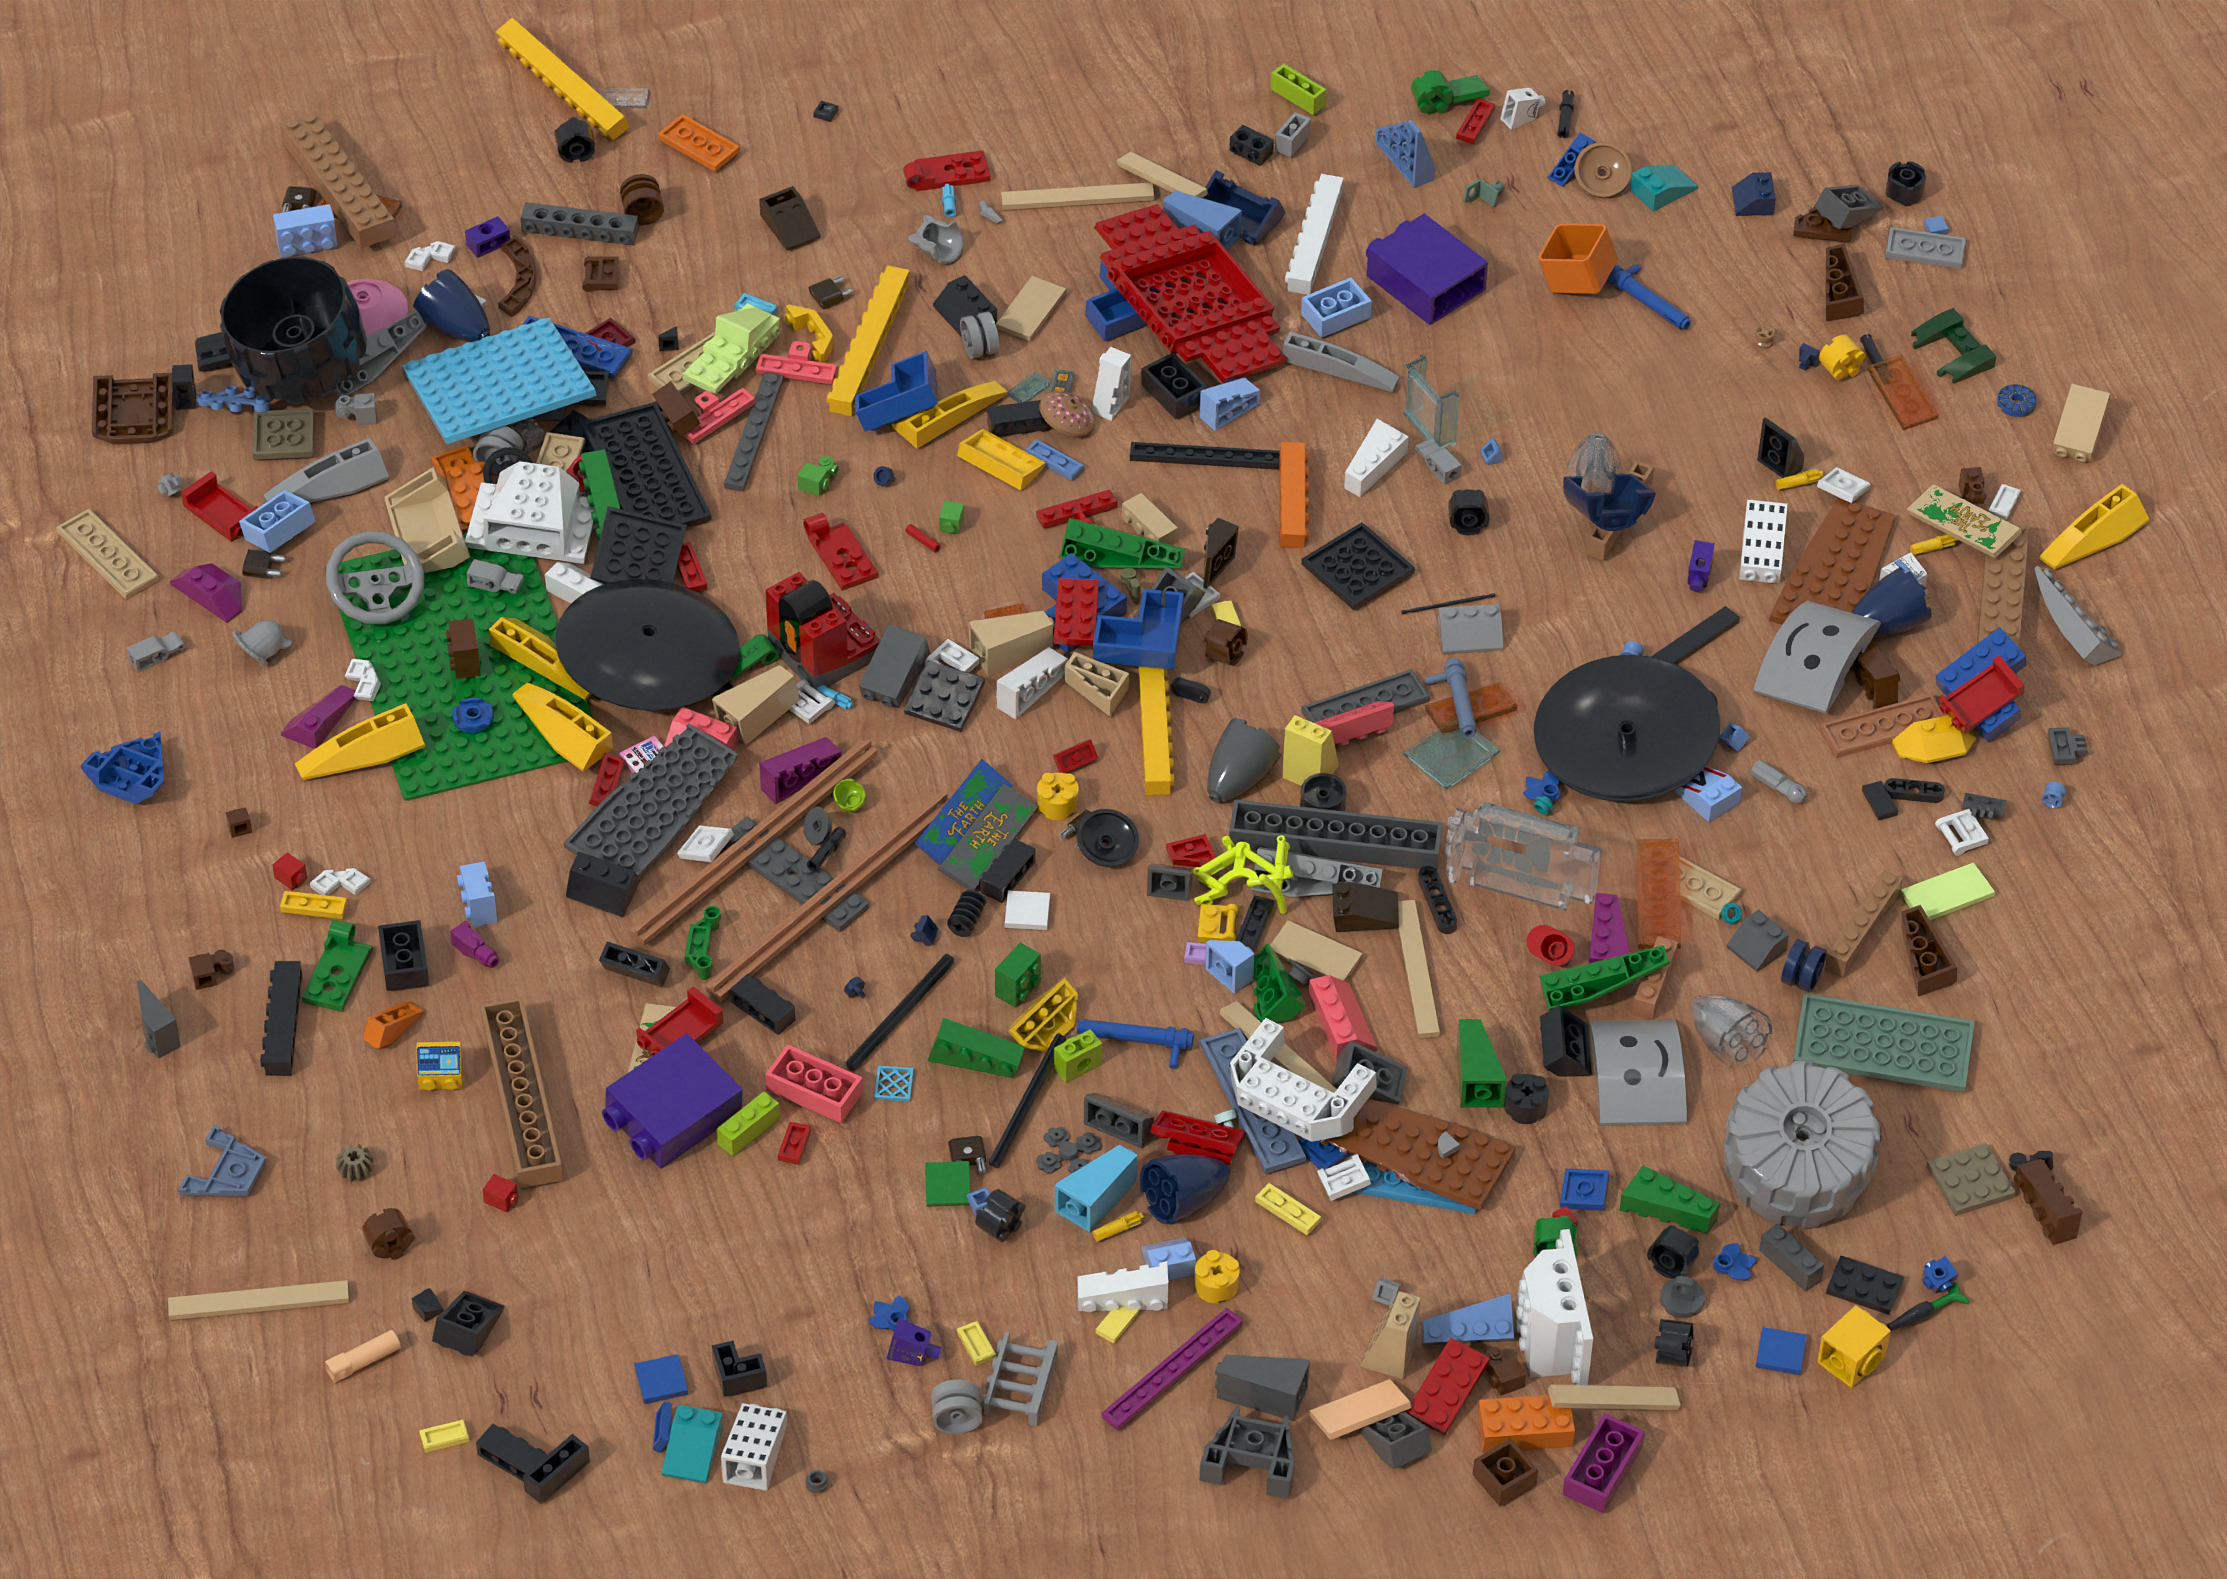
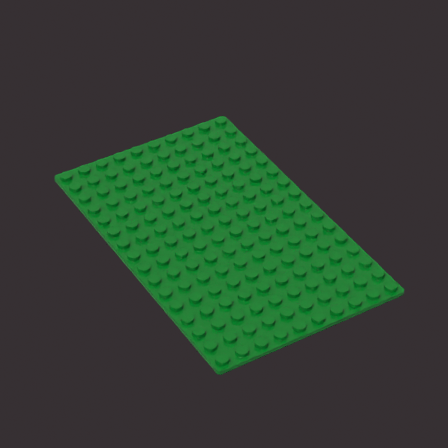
(416, 671)

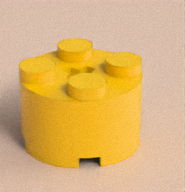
(1842, 357)
(1057, 795)
(1216, 1277)

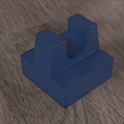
(1808, 356)
(925, 931)

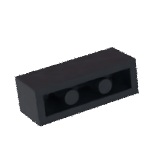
(1016, 419)
(1007, 870)
(634, 964)
(762, 1004)
(508, 1451)
(556, 1468)

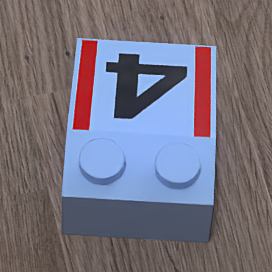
(1711, 793)

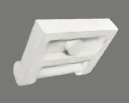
(954, 656)
(806, 707)
(1967, 828)
(1344, 1178)

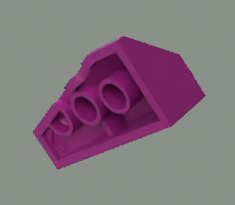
(319, 719)

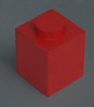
(289, 871)
(500, 1193)

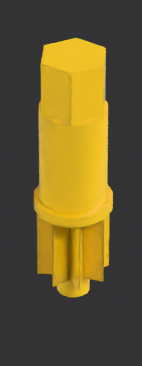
(1799, 479)
(1932, 544)
(1117, 1226)

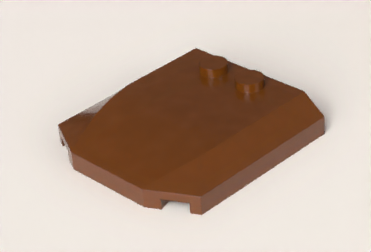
(132, 408)

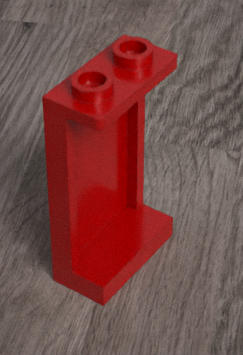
(216, 506)
(1982, 696)
(694, 1016)

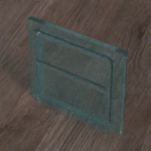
(1450, 755)

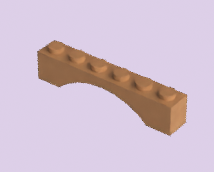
(1600, 540)
(1848, 944)

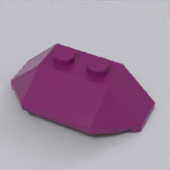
(211, 589)

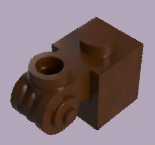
(1972, 484)
(205, 966)
(1505, 1375)

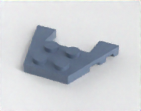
(234, 1172)

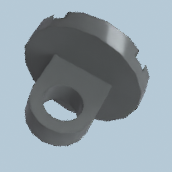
(1682, 1297)

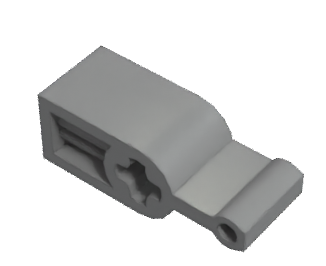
(1439, 461)
(492, 577)
(153, 650)

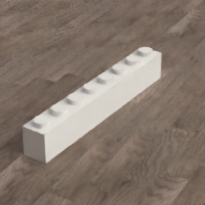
(1314, 235)

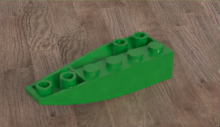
(1115, 548)
(1598, 978)

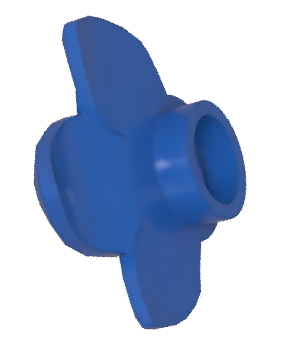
(1546, 787)
(1735, 1263)
(888, 1314)

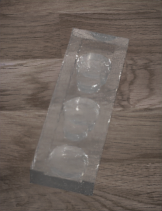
(626, 97)

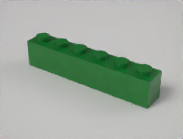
(599, 484)

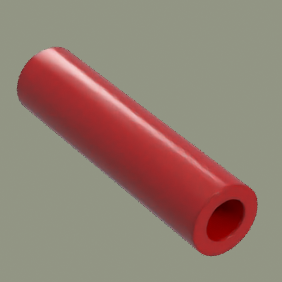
(923, 538)

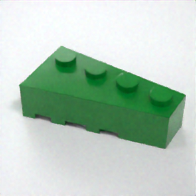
(974, 1050)
(1669, 1201)

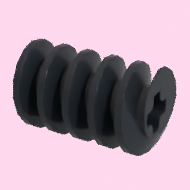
(966, 913)

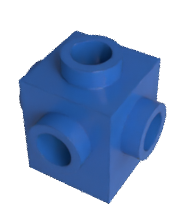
(1945, 1272)

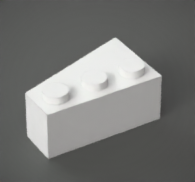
(1112, 384)

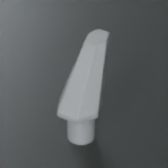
(989, 213)

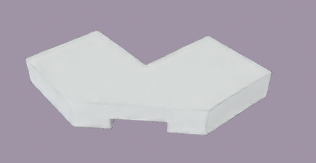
(438, 251)
(369, 682)
(350, 879)

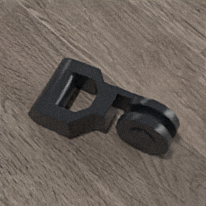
(2019, 1158)

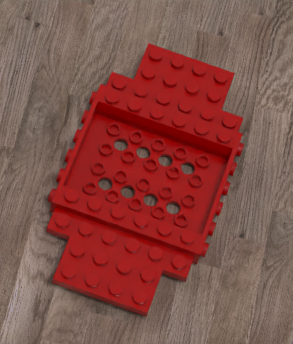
(1154, 252)

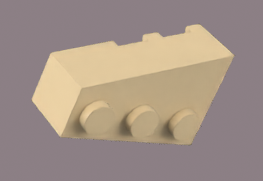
(1097, 681)

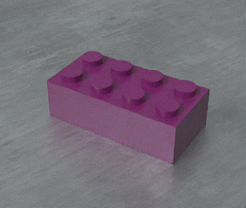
(1603, 1463)

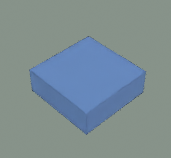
(1936, 225)

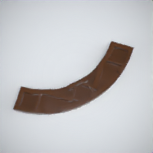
(525, 276)

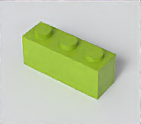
(1298, 89)
(748, 1123)

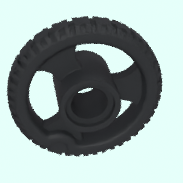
(492, 466)

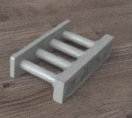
(1037, 1391)

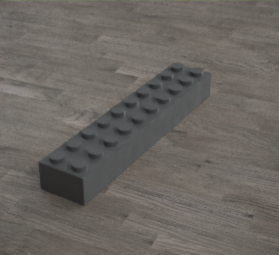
(1338, 834)

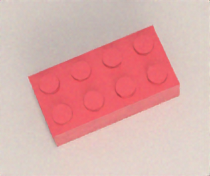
(814, 1083)

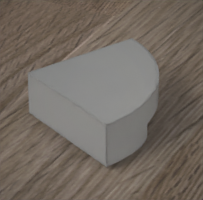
(1447, 1145)

